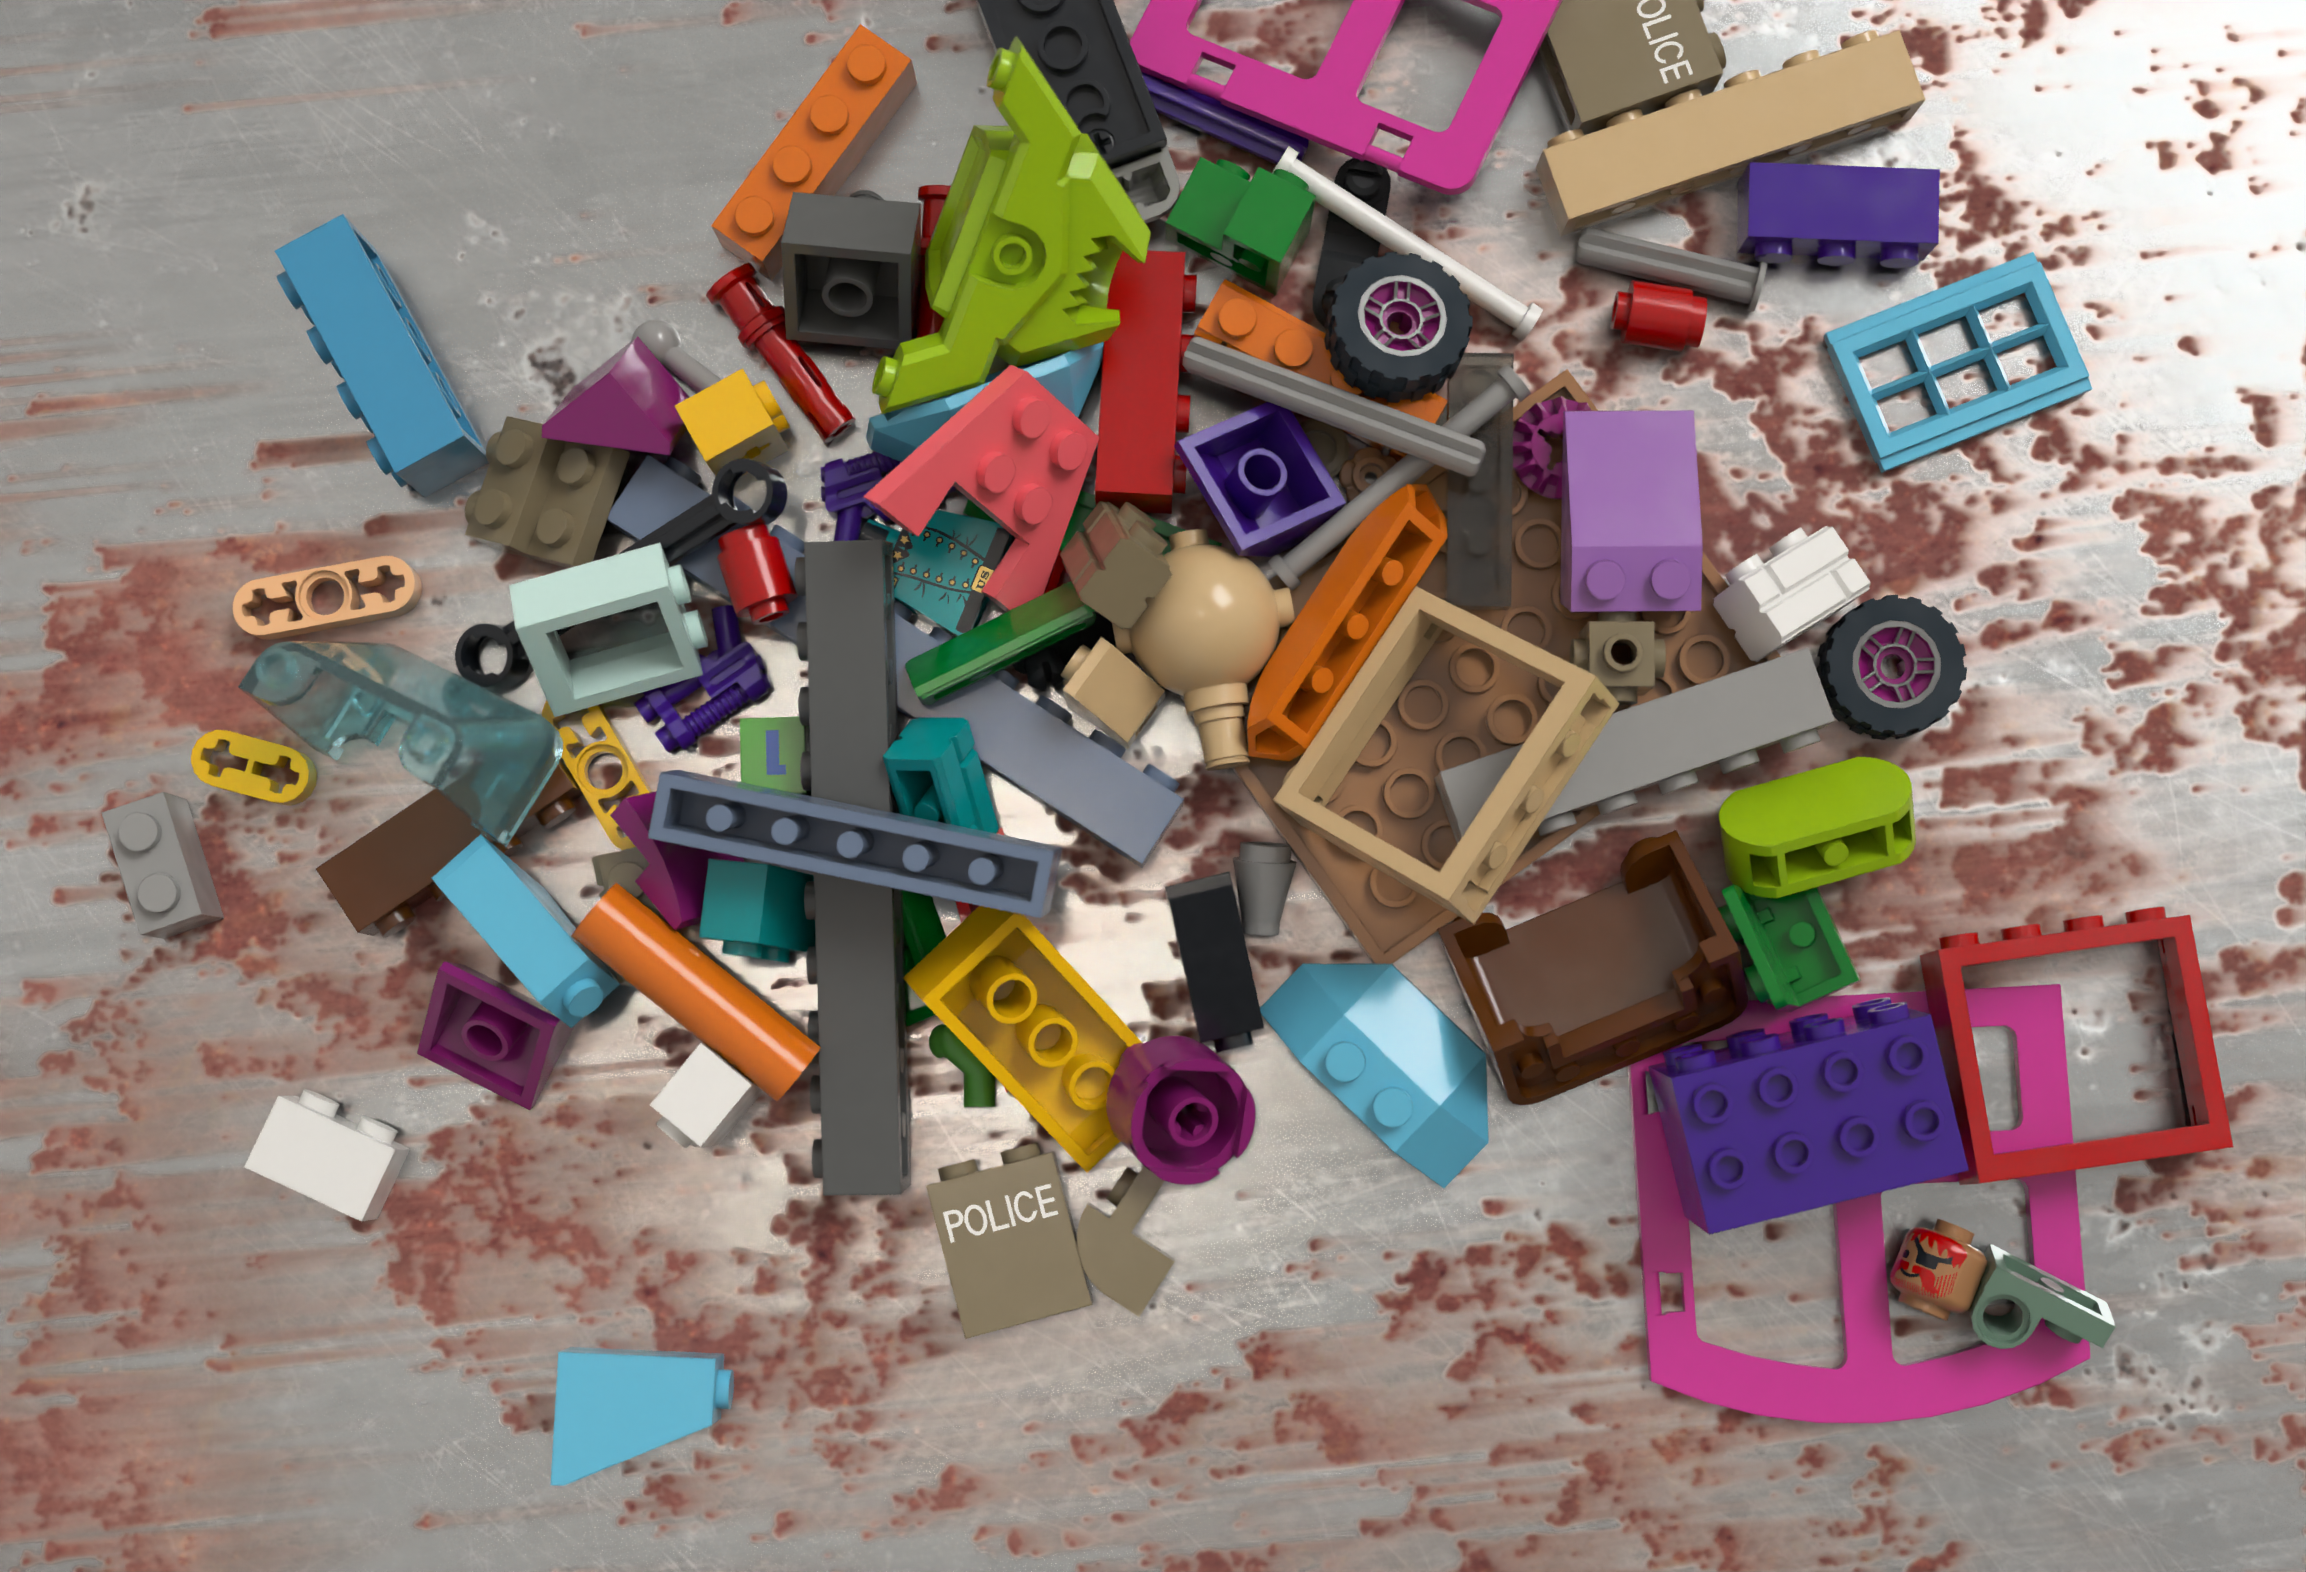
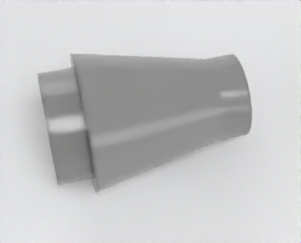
(1263, 884)

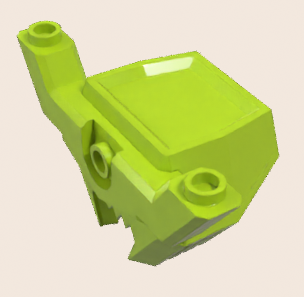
(1018, 246)

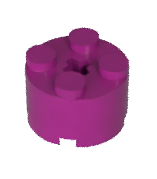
(1179, 1109)

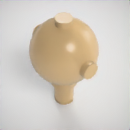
(1209, 638)

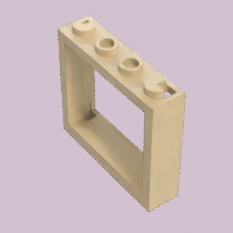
(1518, 799)

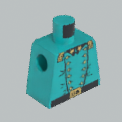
(944, 567)

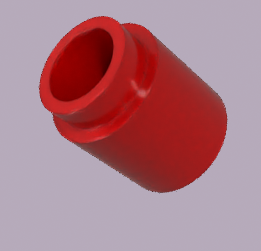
(1659, 316)
(756, 574)

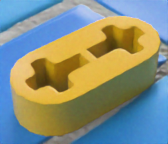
(258, 753)

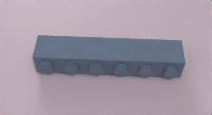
(855, 842)

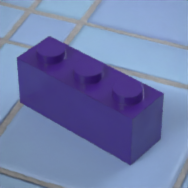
(1838, 213)

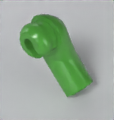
(978, 1080)

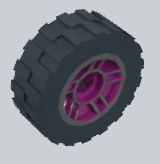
(1428, 312)
(1927, 666)

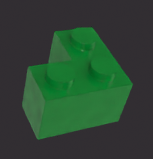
(1243, 224)

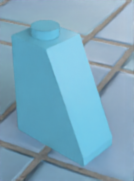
(526, 930)
(630, 1403)

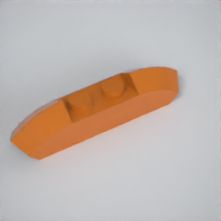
(1343, 622)

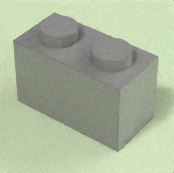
(162, 865)

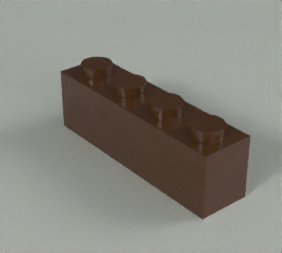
(394, 864)

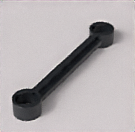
(678, 539)

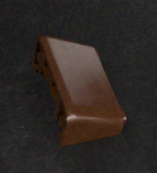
(1600, 975)

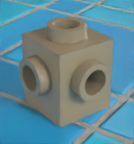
(1647, 654)

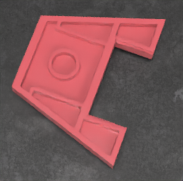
(1017, 461)

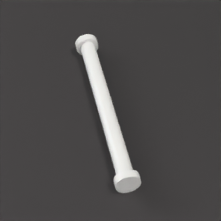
(1405, 242)

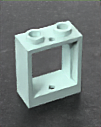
(594, 592)

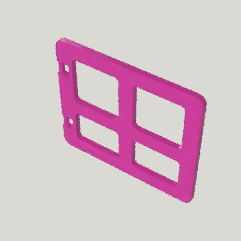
(1328, 104)

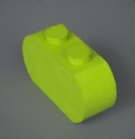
(1818, 827)

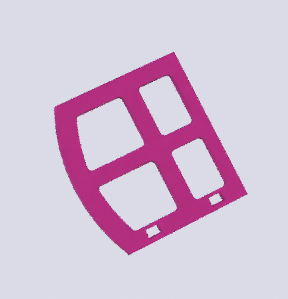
(1869, 1380)

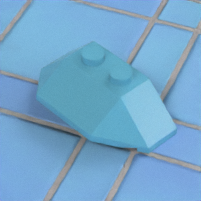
(904, 430)
(1388, 1060)

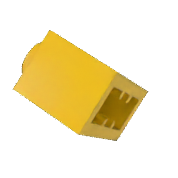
(735, 421)

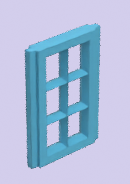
(1978, 415)

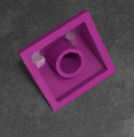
(622, 405)
(491, 1034)

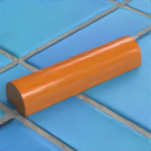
(696, 991)

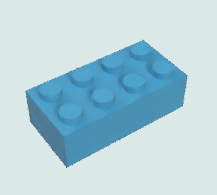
(381, 357)

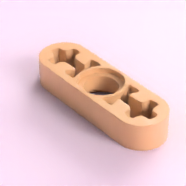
(285, 623)

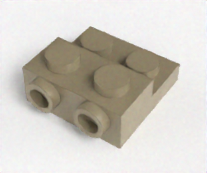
(544, 495)

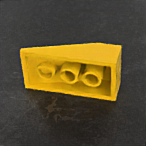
(1029, 1024)

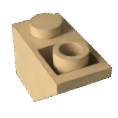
(1110, 691)

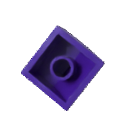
(1261, 479)

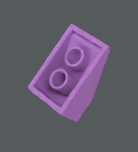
(1630, 512)

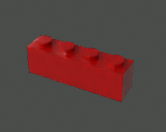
(1142, 384)

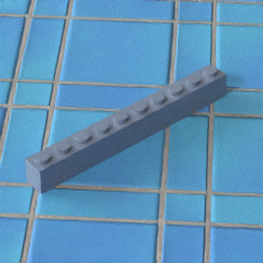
(1012, 735)

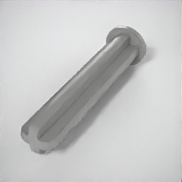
(1671, 266)

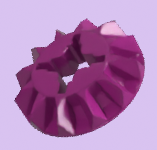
(1531, 451)

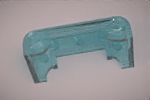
(459, 736)

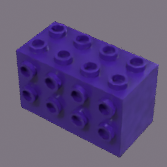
(1807, 1115)

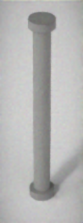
(1402, 473)

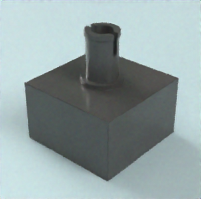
(851, 269)

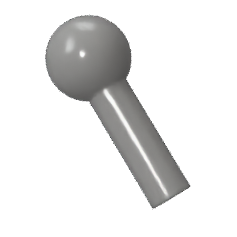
(666, 346)

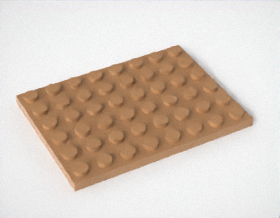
(1466, 708)

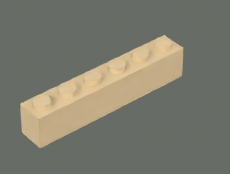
(1717, 135)

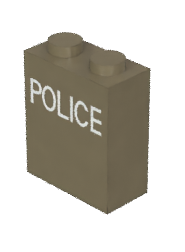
(1628, 57)
(1008, 1241)

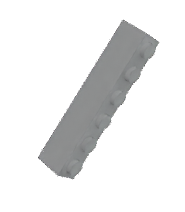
(1666, 742)

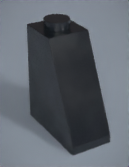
(1215, 961)

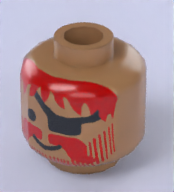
(1938, 1270)

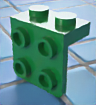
(1791, 944)

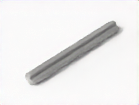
(1334, 406)

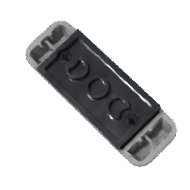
(1099, 83)

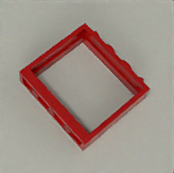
(2190, 1022)

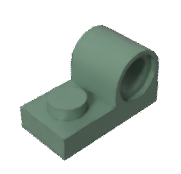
(2037, 1295)

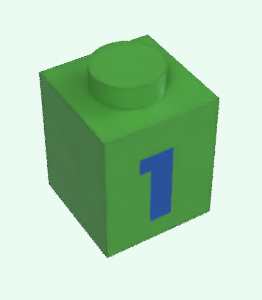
(773, 752)

